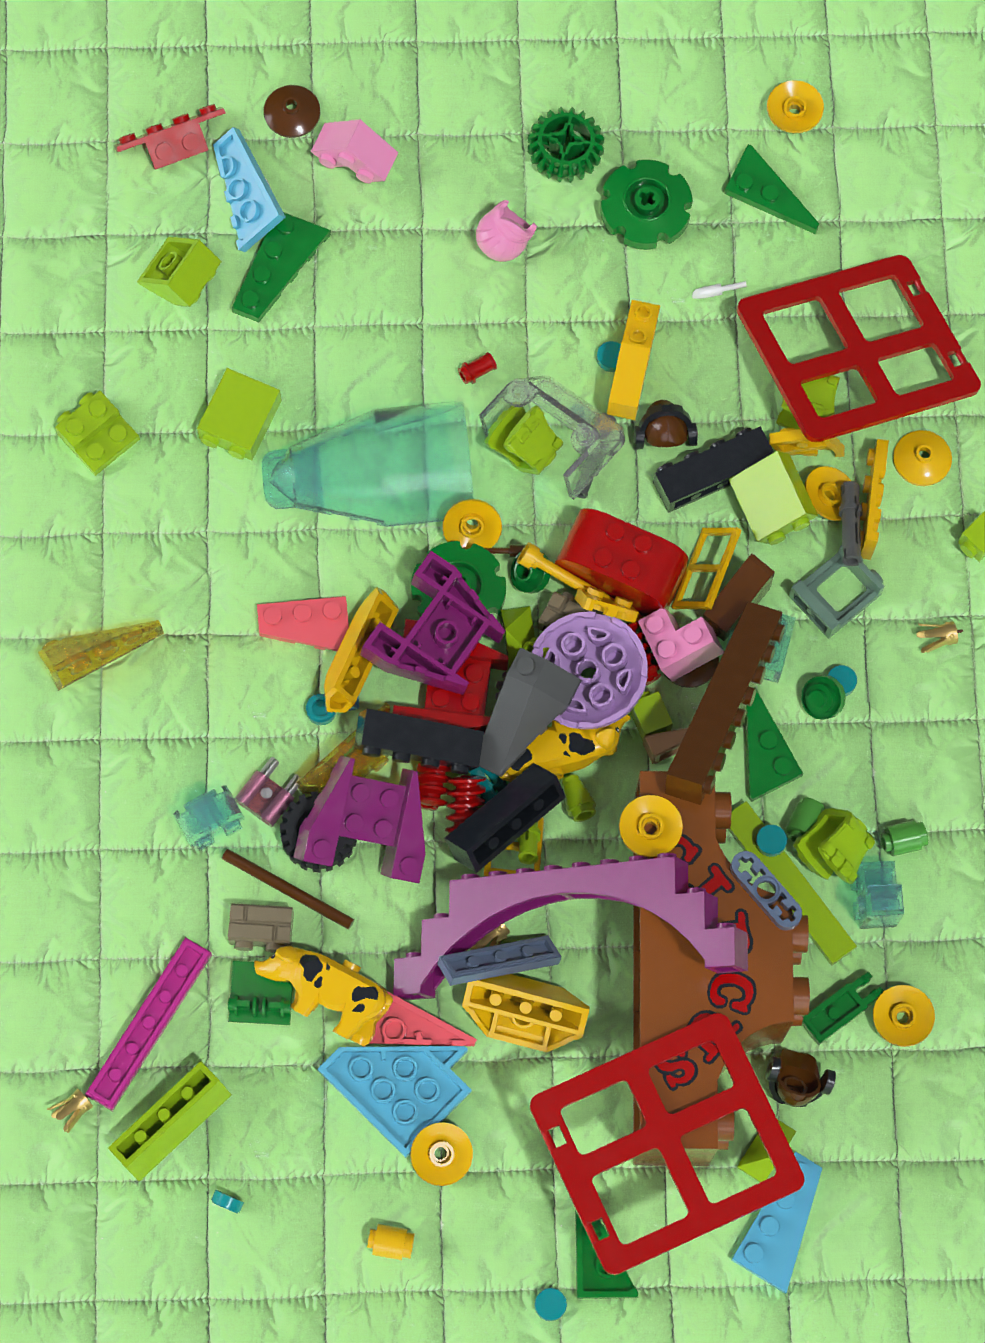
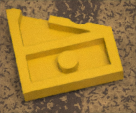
(794, 442)
(618, 608)

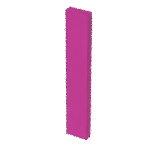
(148, 1024)

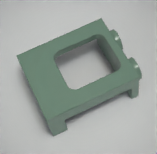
(819, 610)

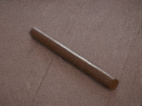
(288, 889)

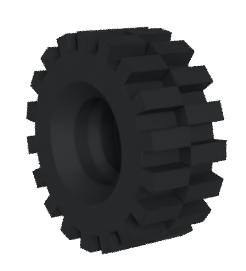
(290, 828)

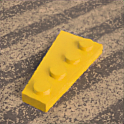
(872, 485)

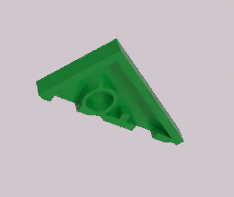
(762, 188)
(769, 756)
(590, 1276)

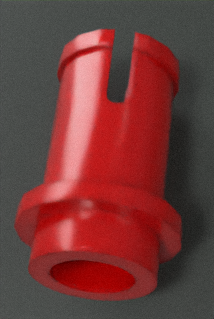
(477, 368)

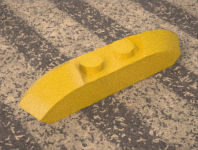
(348, 667)

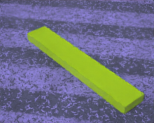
(823, 926)

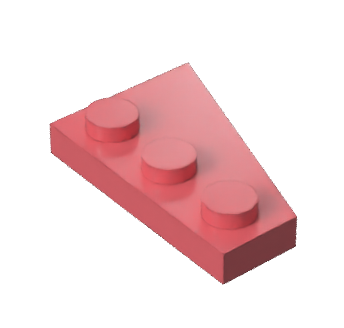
(307, 622)

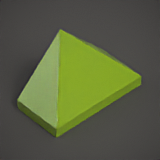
(518, 630)
(756, 1160)

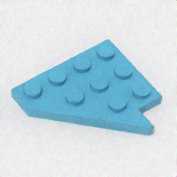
(398, 1086)

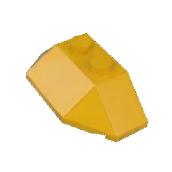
(526, 1011)

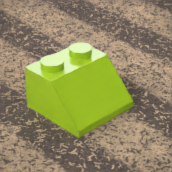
(180, 271)

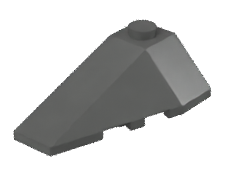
(527, 703)

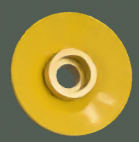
(797, 96)
(921, 470)
(824, 491)
(483, 533)
(654, 811)
(904, 1000)
(456, 1159)

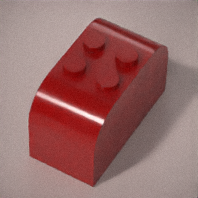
(623, 560)

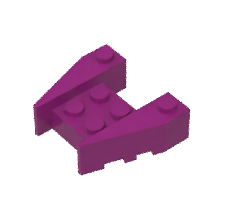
(441, 636)
(370, 813)

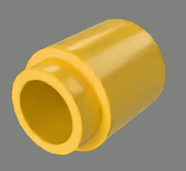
(391, 1242)

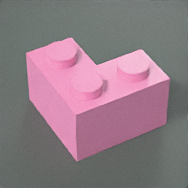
(356, 147)
(679, 648)

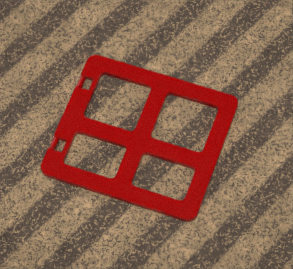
(858, 352)
(664, 1134)

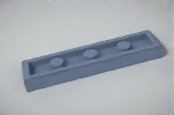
(499, 960)

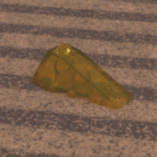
(83, 654)

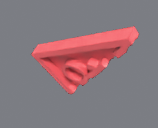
(413, 1026)

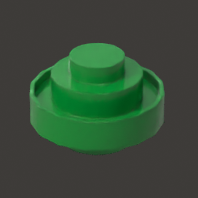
(529, 579)
(823, 697)

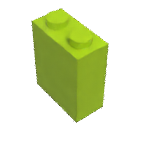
(239, 415)
(773, 498)

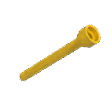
(532, 557)

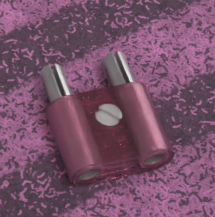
(265, 797)

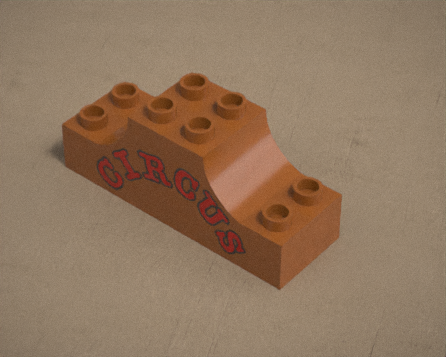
(678, 990)

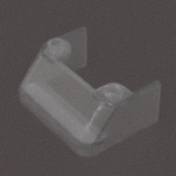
(593, 433)

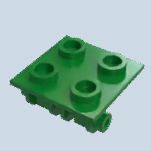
(258, 998)

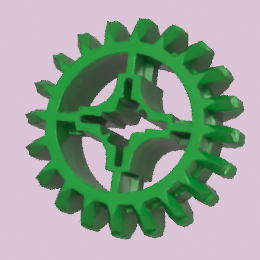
(587, 150)

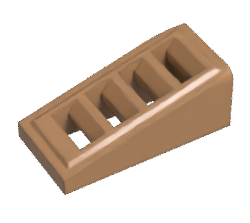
(663, 745)

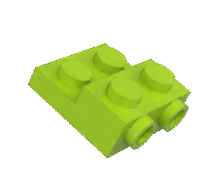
(96, 432)

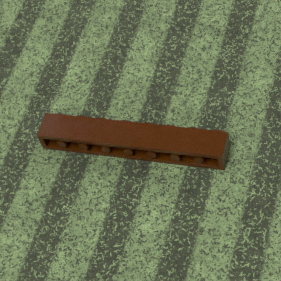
(724, 704)

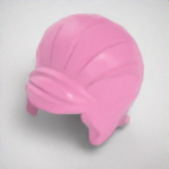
(503, 233)

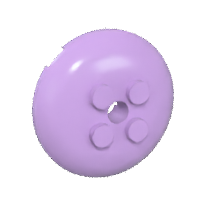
(609, 648)

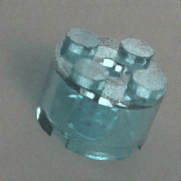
(209, 817)

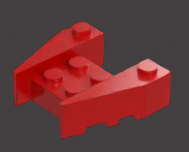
(458, 709)

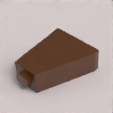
(747, 585)

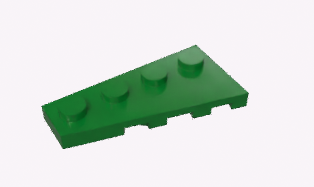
(277, 264)

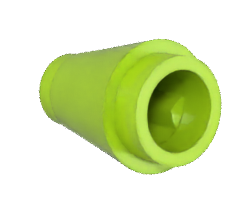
(578, 799)

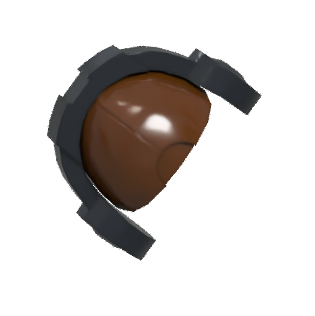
(665, 426)
(796, 1079)

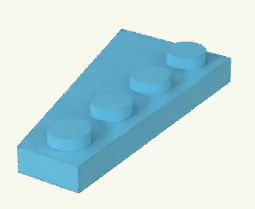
(247, 190)
(777, 1232)

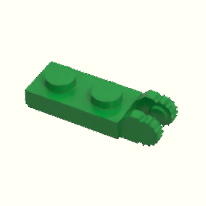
(839, 1009)

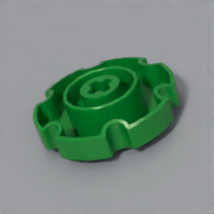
(646, 204)
(477, 570)

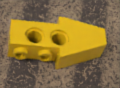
(633, 360)

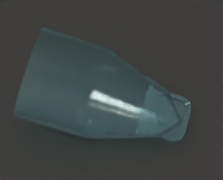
(378, 467)

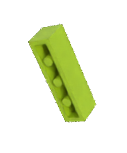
(169, 1121)

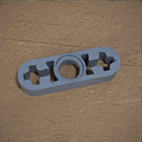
(743, 879)

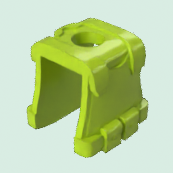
(821, 395)
(524, 439)
(835, 844)

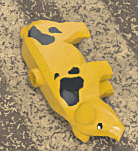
(568, 749)
(331, 984)

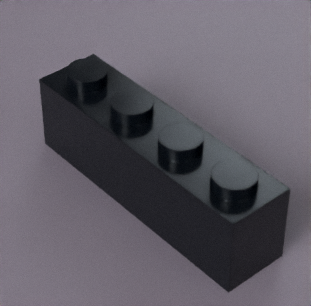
(710, 470)
(418, 740)
(505, 817)

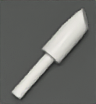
(716, 290)

